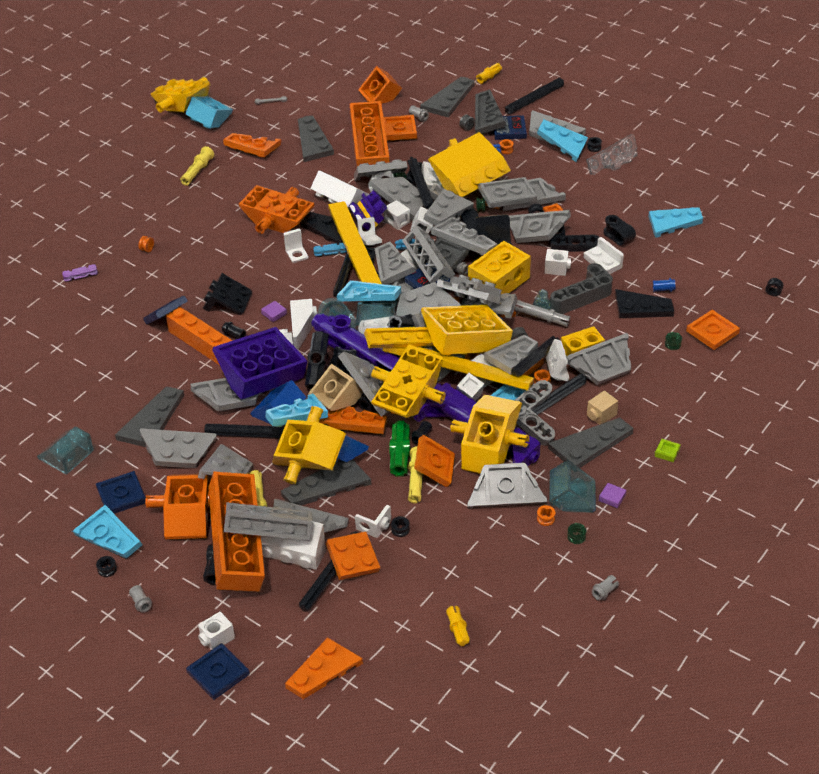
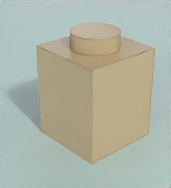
(602, 408)

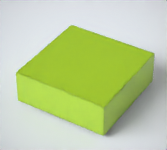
(667, 450)

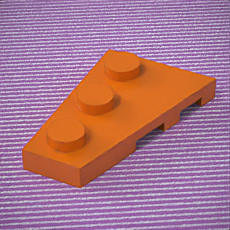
(245, 143)
(321, 667)

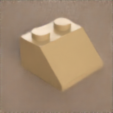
(336, 389)

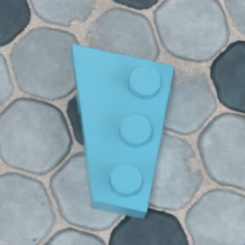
(669, 220)

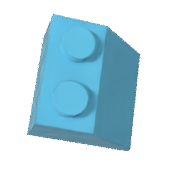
(208, 111)

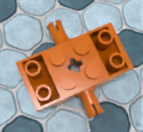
(275, 209)
(184, 506)

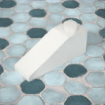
(302, 314)

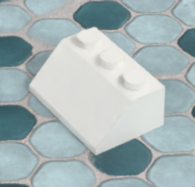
(336, 189)
(298, 552)

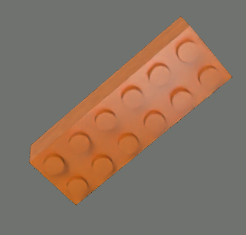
(369, 133)
(236, 555)

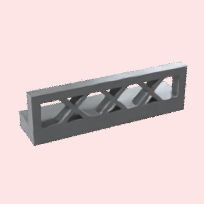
(429, 250)
(268, 521)

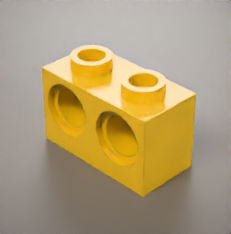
(581, 340)

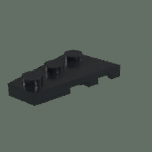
(321, 225)
(642, 305)

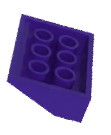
(260, 362)

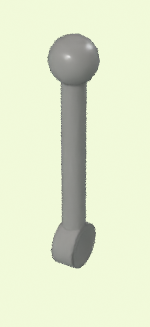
(283, 99)

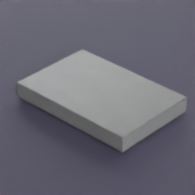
(507, 192)

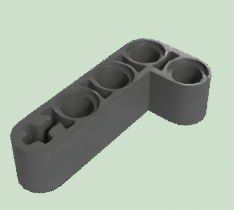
(594, 288)

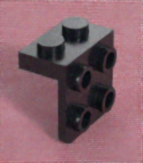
(494, 227)
(227, 293)

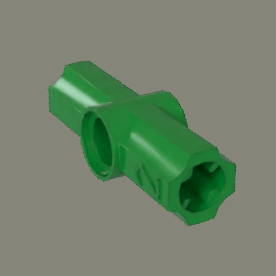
(399, 448)

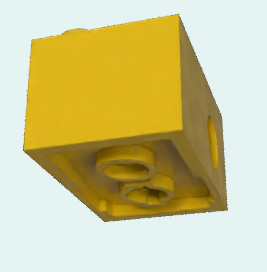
(502, 266)

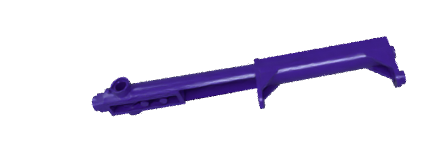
(455, 404)

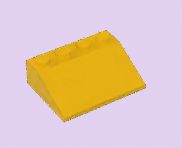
(468, 164)
(465, 329)

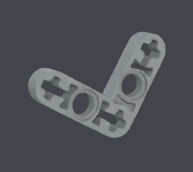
(527, 414)

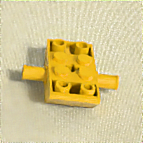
(178, 93)
(409, 382)
(489, 432)
(307, 445)

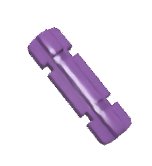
(79, 272)

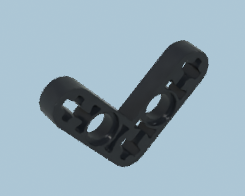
(559, 241)

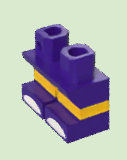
(369, 207)

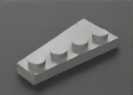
(460, 235)

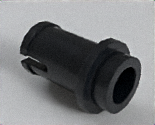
(232, 330)
(423, 429)

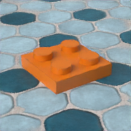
(400, 127)
(713, 329)
(434, 461)
(352, 555)

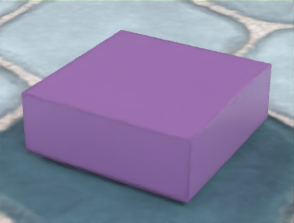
(274, 311)
(612, 495)

